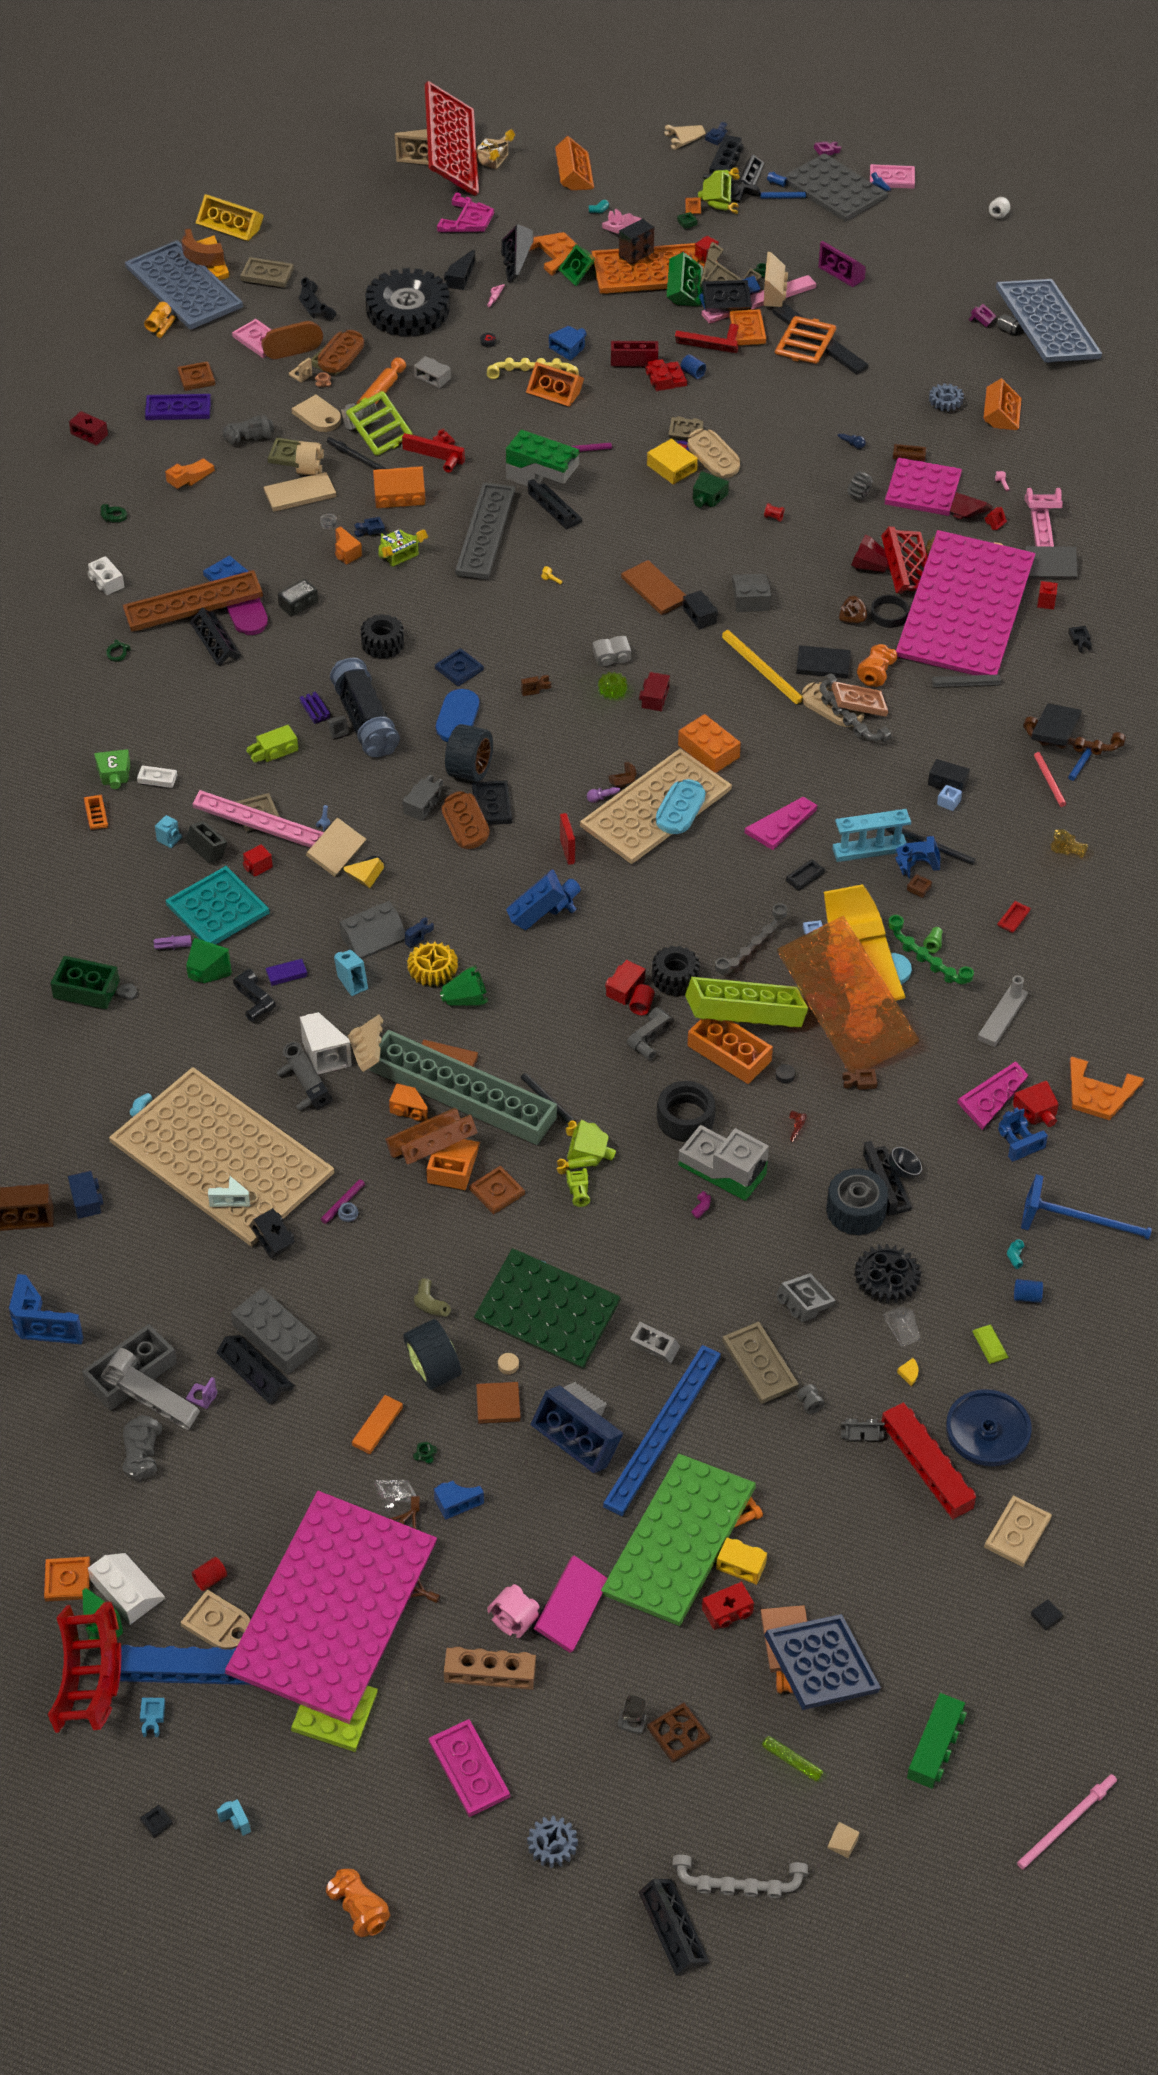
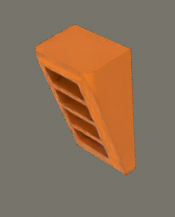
(95, 801)

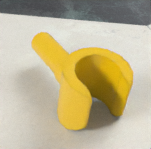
(547, 575)

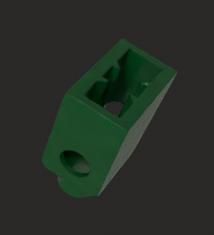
(709, 490)

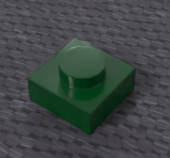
(687, 220)

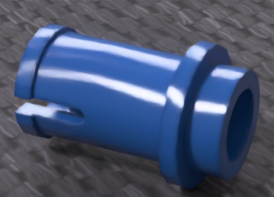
(777, 179)

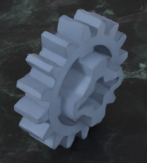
(946, 397)
(558, 1849)

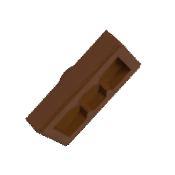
(909, 452)

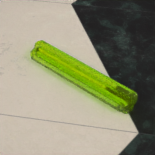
(792, 1758)

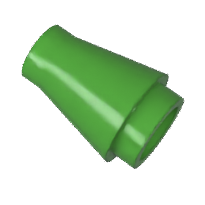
(933, 941)

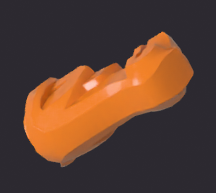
(873, 668)
(363, 1905)

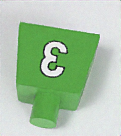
(113, 767)

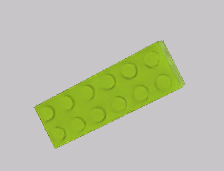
(746, 1002)

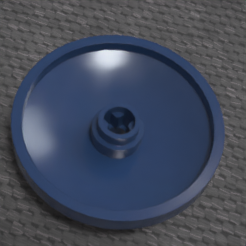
(988, 1427)

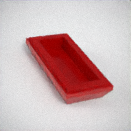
(1013, 917)

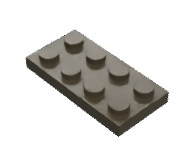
(760, 1362)

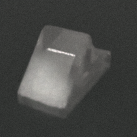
(393, 1491)

